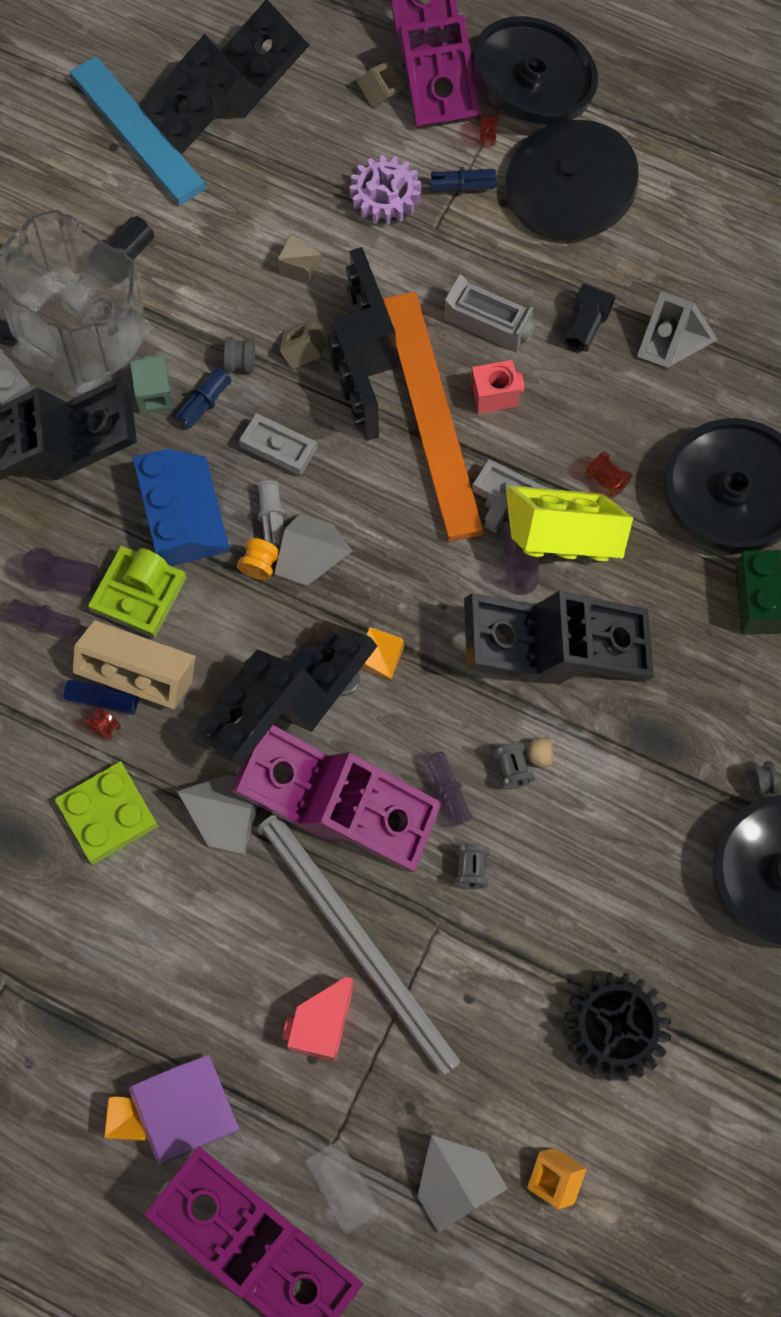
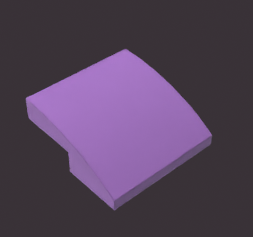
(183, 1109)

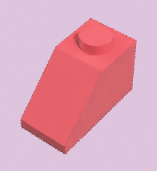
(320, 1022)

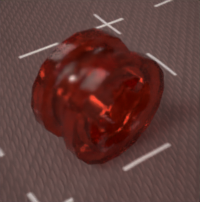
(488, 129)
(102, 723)

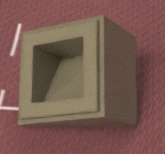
(380, 84)
(298, 260)
(302, 344)

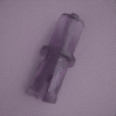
(42, 618)
(448, 789)

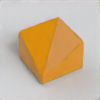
(386, 655)
(123, 1121)
(556, 1178)

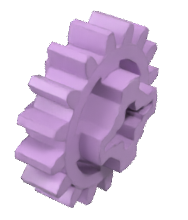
(384, 188)

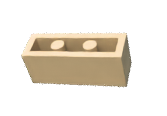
(133, 664)

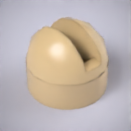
(541, 752)

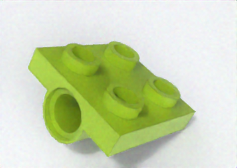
(138, 590)

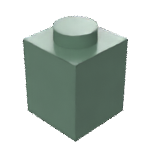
(151, 384)

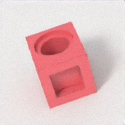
(493, 399)

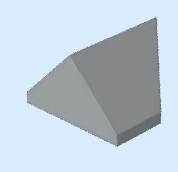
(674, 331)
(309, 550)
(220, 815)
(456, 1181)

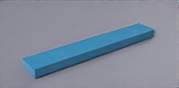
(138, 131)

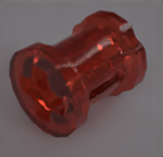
(608, 474)

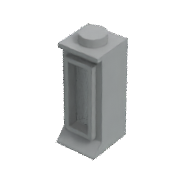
(488, 315)

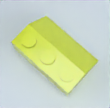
(567, 523)

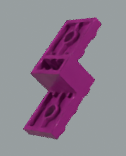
(432, 48)
(338, 798)
(249, 1243)

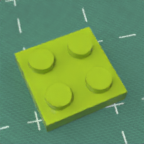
(106, 813)

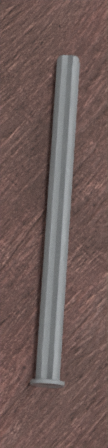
(360, 944)

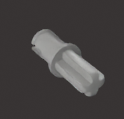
(271, 512)

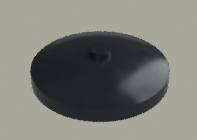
(534, 70)
(572, 180)
(727, 485)
(750, 870)

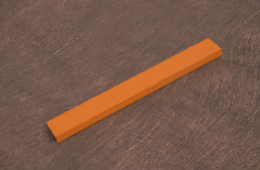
(433, 419)

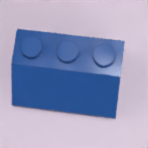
(181, 506)

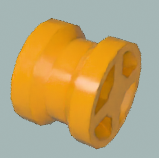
(258, 559)

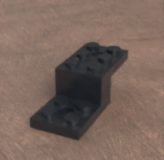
(224, 76)
(362, 344)
(64, 436)
(558, 638)
(282, 689)

